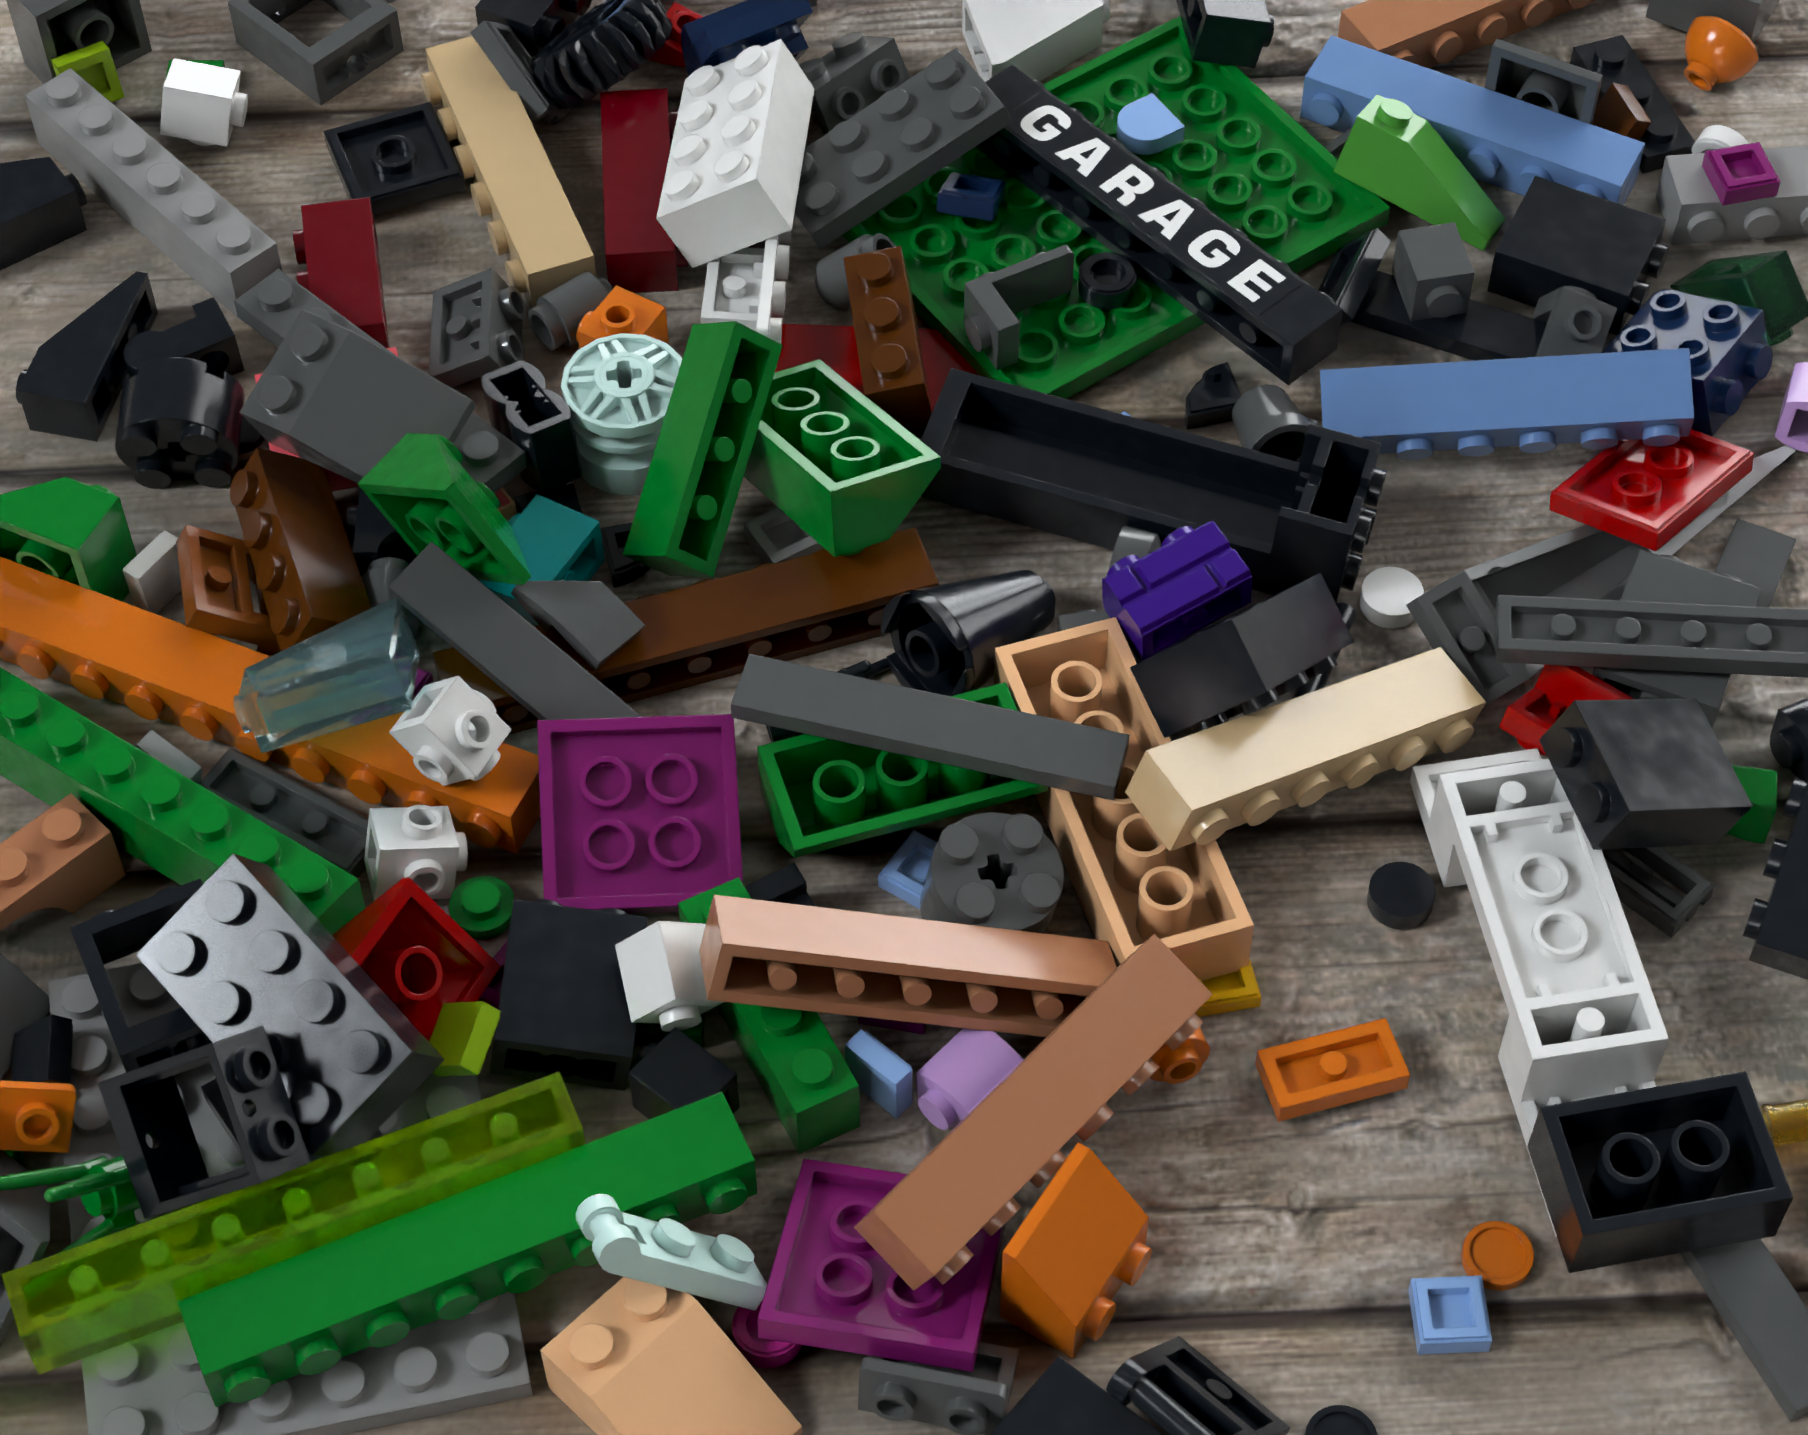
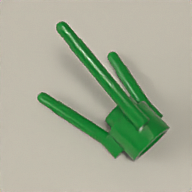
(100, 1183)

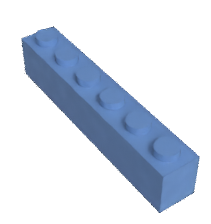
(1488, 131)
(1514, 402)

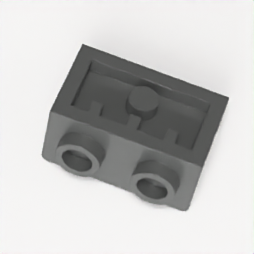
(475, 328)

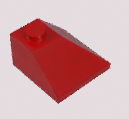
(417, 954)

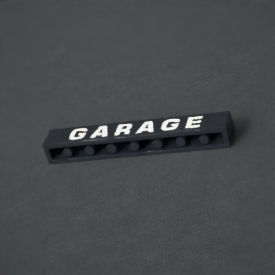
(1162, 230)

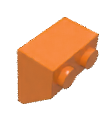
(1073, 1255)

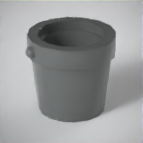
(1270, 422)

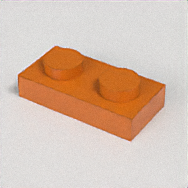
(1332, 1069)

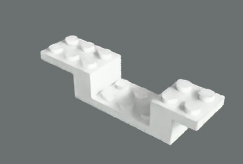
(1552, 927)

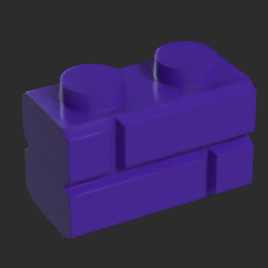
(1176, 588)

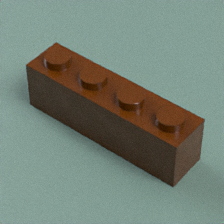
(297, 546)

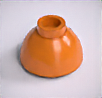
(1717, 52)

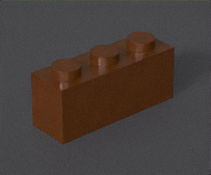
(888, 336)

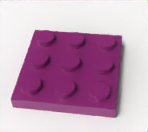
(638, 810)
(844, 1297)

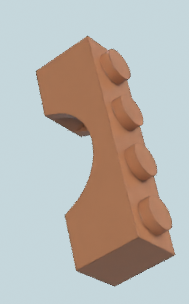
(57, 862)

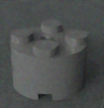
(994, 874)

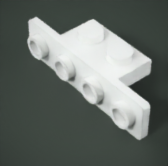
(746, 287)

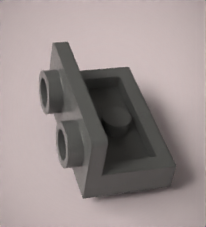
(853, 76)
(941, 1395)

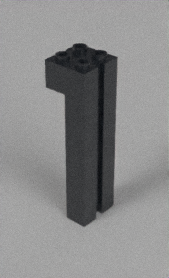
(1099, 470)

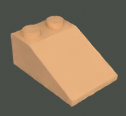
(659, 1367)

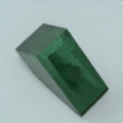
(1753, 281)

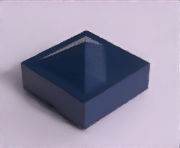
(971, 196)

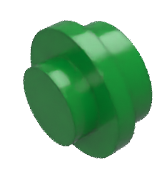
(482, 906)

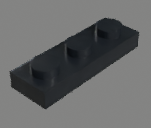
(1621, 65)

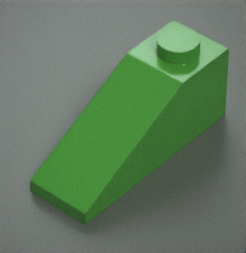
(1413, 168)

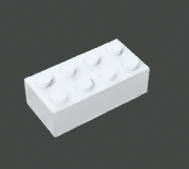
(736, 153)

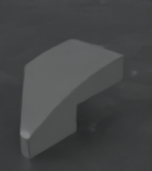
(584, 615)

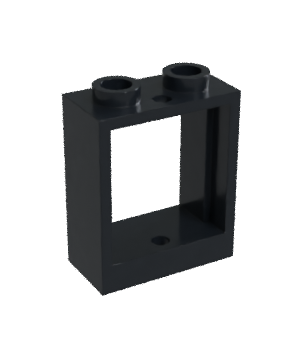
(120, 934)
(173, 1169)

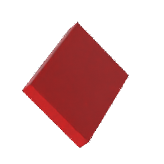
(1651, 490)

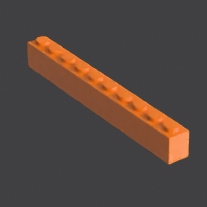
(192, 681)

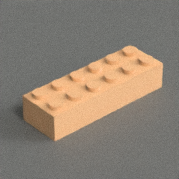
(1110, 851)

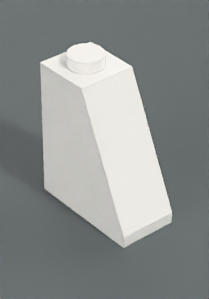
(1031, 33)

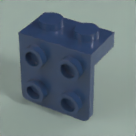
(1724, 345)

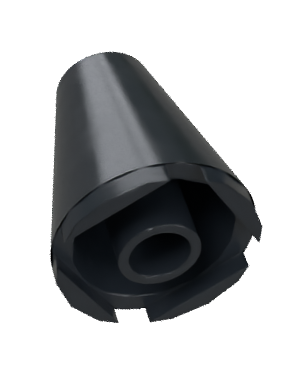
(951, 630)

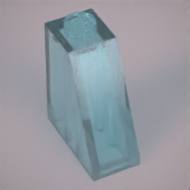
(331, 680)

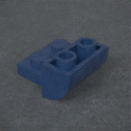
(743, 25)

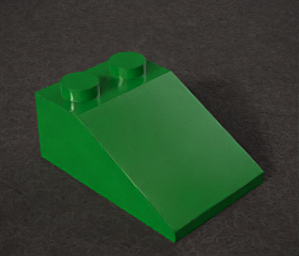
(436, 500)

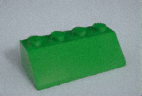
(836, 460)
(842, 792)

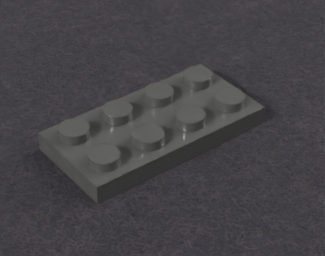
(895, 145)

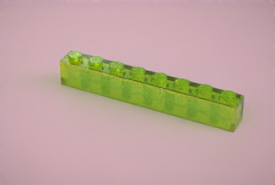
(134, 1277)

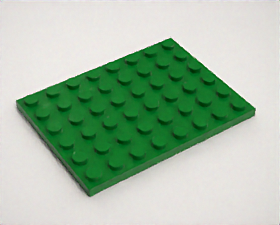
(1236, 158)

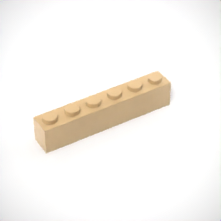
(508, 169)
(1304, 749)

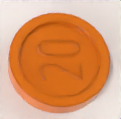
(1498, 1254)

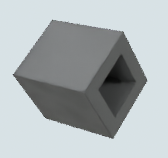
(1432, 271)

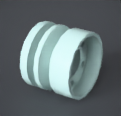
(618, 405)

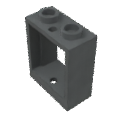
(323, 68)

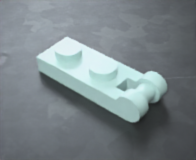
(671, 1254)

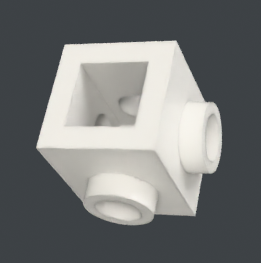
(451, 732)
(416, 845)

